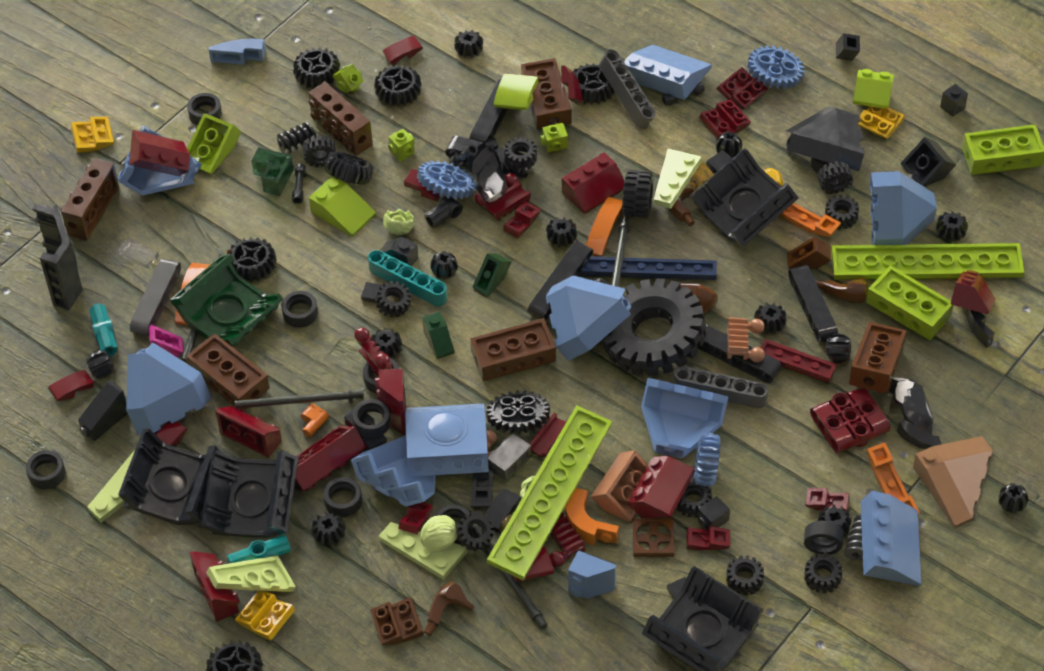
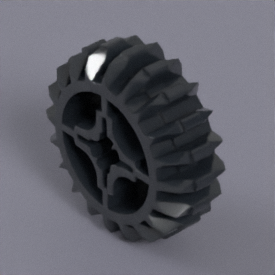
(315, 67)
(397, 85)
(593, 88)
(348, 168)
(249, 257)
(229, 658)

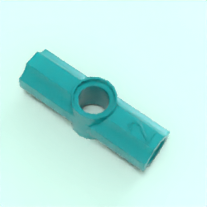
(103, 329)
(272, 547)

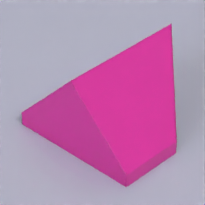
(166, 340)

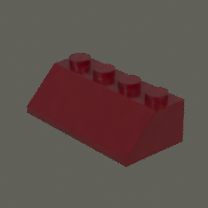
(326, 455)

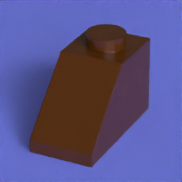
(811, 253)

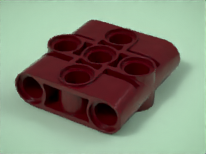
(846, 422)

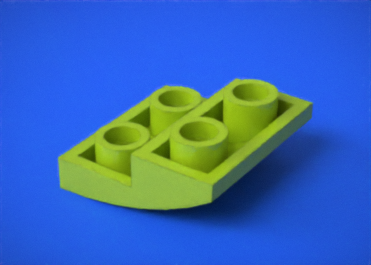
(515, 91)

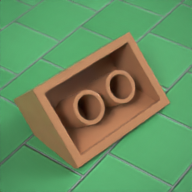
(619, 483)

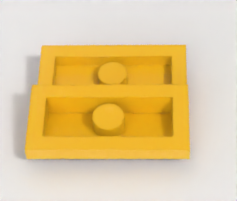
(92, 134)

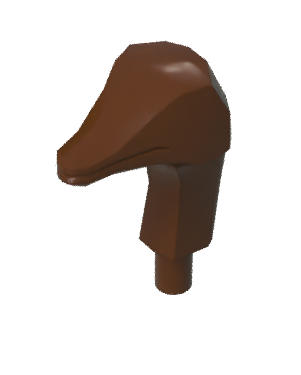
(681, 211)
(853, 292)
(706, 296)
(447, 595)

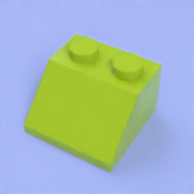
(873, 88)

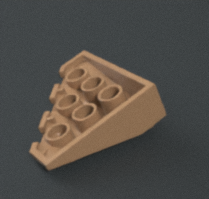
(955, 475)

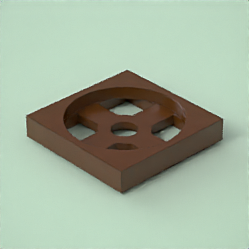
(639, 551)

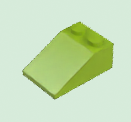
(212, 142)
(341, 206)

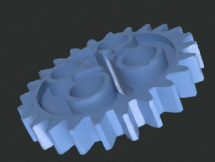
(775, 67)
(446, 179)

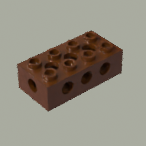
(559, 107)
(340, 119)
(90, 199)
(513, 349)
(877, 357)
(228, 371)

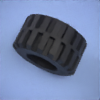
(637, 193)

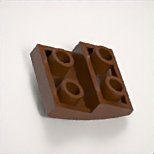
(397, 622)

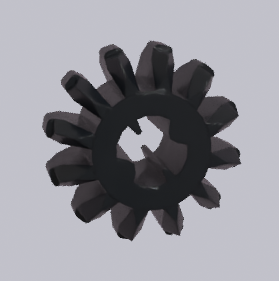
(468, 43)
(952, 226)
(561, 232)
(772, 317)
(388, 342)
(836, 516)
(328, 529)

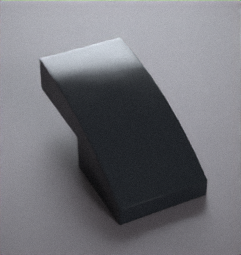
(981, 331)
(482, 489)
(502, 506)

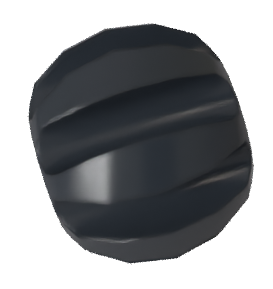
(729, 143)
(444, 265)
(838, 347)
(100, 364)
(1013, 498)

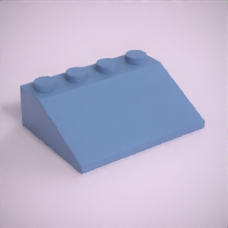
(666, 70)
(890, 539)

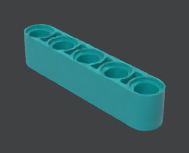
(416, 281)

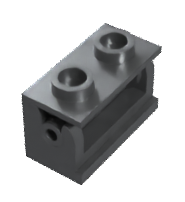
(509, 457)

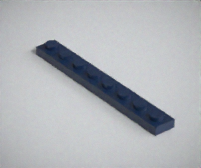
(652, 268)

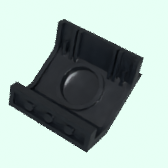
(742, 198)
(60, 259)
(166, 481)
(249, 495)
(704, 623)

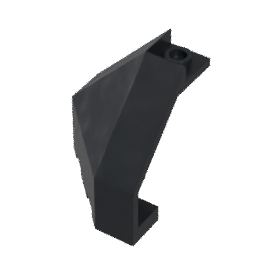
(829, 137)

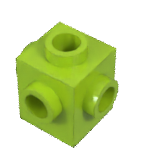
(348, 79)
(554, 137)
(401, 144)

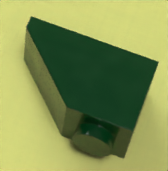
(491, 273)
(438, 335)

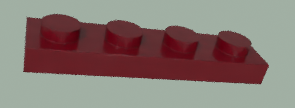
(800, 361)

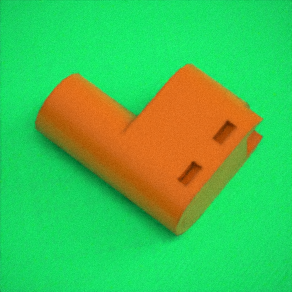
(315, 418)

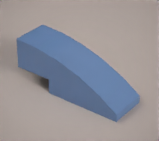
(238, 51)

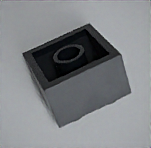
(928, 162)

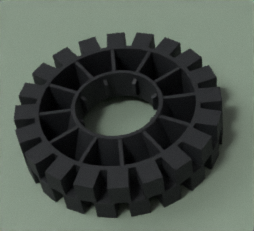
(665, 302)

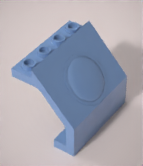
(446, 440)

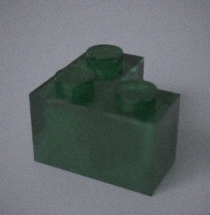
(273, 168)

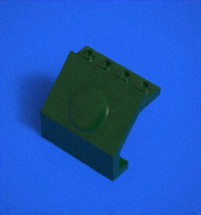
(223, 302)

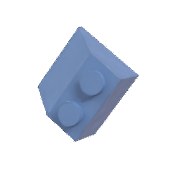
(590, 576)

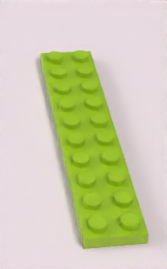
(928, 260)
(549, 493)

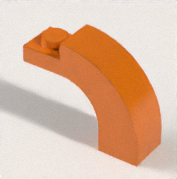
(586, 527)

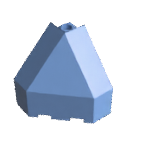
(149, 181)
(899, 208)
(584, 313)
(161, 388)
(679, 416)
(388, 472)

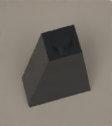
(103, 411)

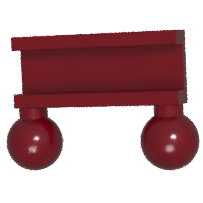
(511, 200)
(371, 353)
(547, 436)
(566, 539)

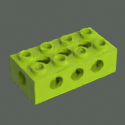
(1003, 149)
(909, 302)

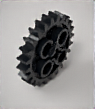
(518, 412)

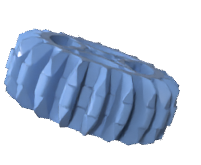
(707, 459)

